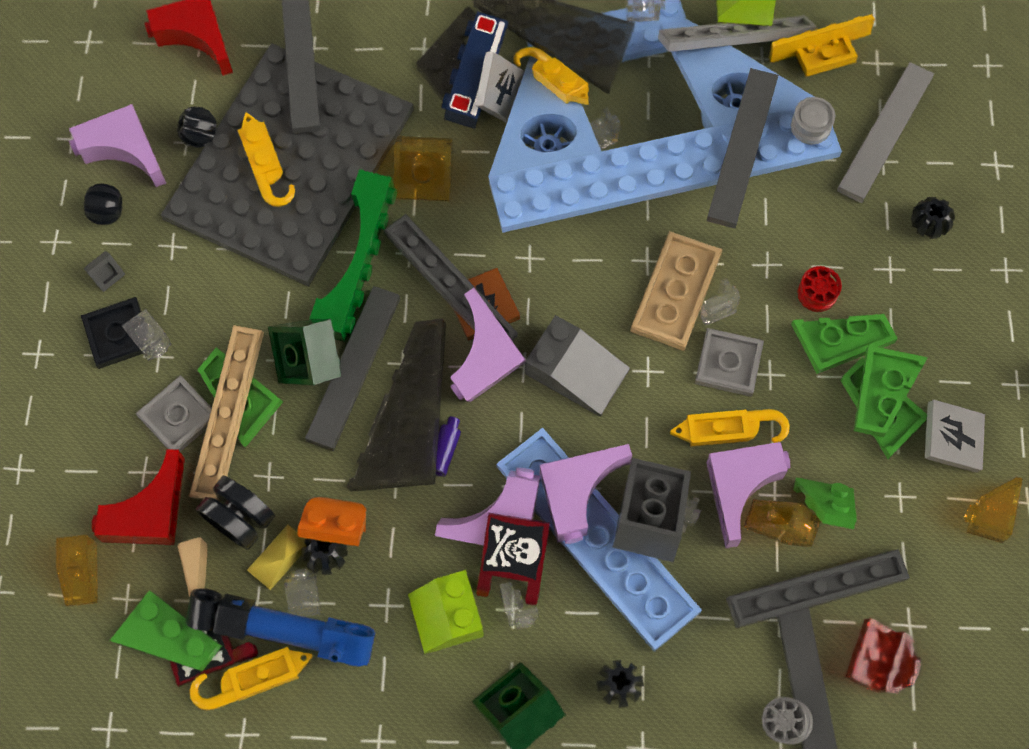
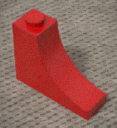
(189, 24)
(150, 514)

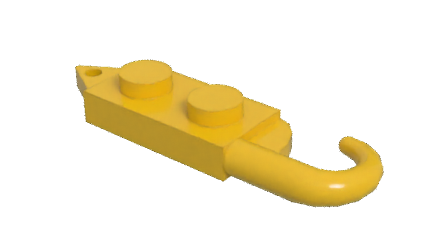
(555, 76)
(263, 159)
(728, 426)
(252, 678)

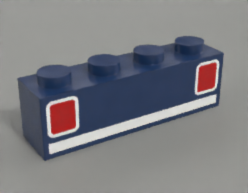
(484, 35)

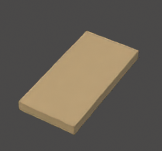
(676, 291)

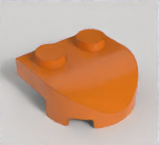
(333, 521)

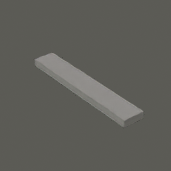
(732, 33)
(885, 132)

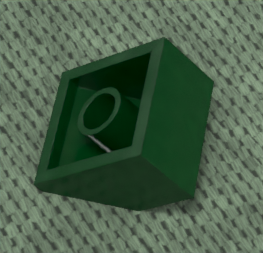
(305, 352)
(519, 707)

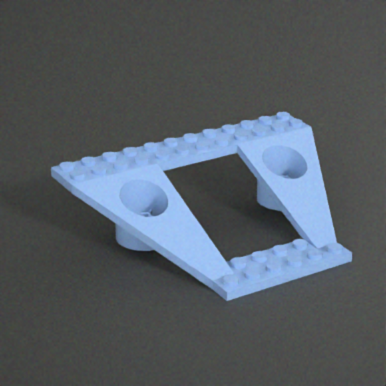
(581, 179)

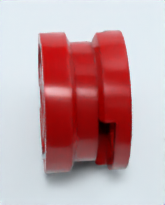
(818, 289)

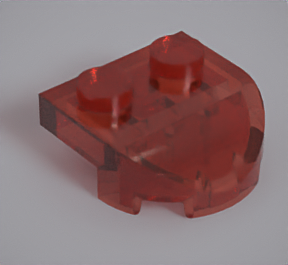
(883, 659)

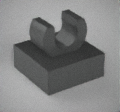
(104, 271)

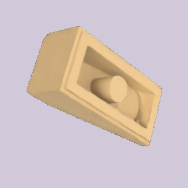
(194, 562)

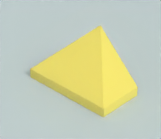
(277, 557)

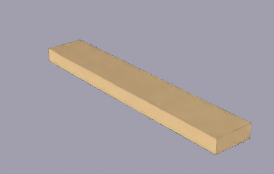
(227, 411)

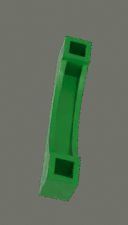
(373, 196)

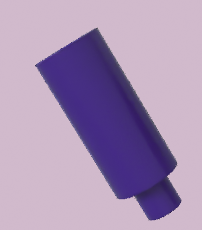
(447, 443)

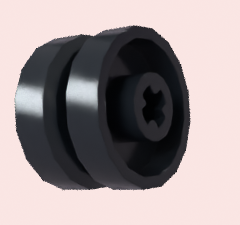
(238, 508)

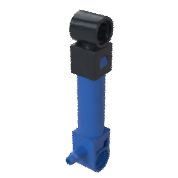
(240, 617)

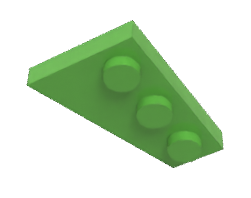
(842, 340)
(884, 387)
(260, 402)
(905, 423)
(162, 632)

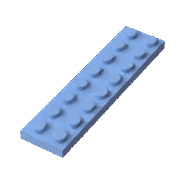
(631, 581)

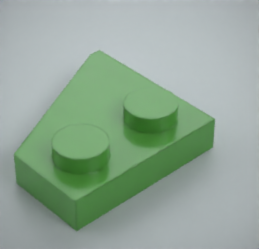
(831, 502)

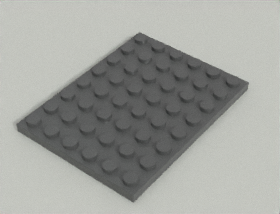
(221, 193)

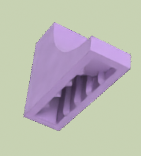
(116, 138)
(491, 355)
(737, 476)
(570, 484)
(516, 500)

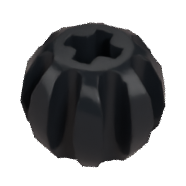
(196, 127)
(103, 204)
(932, 217)
(317, 560)
(629, 679)

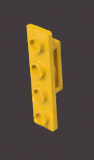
(824, 47)

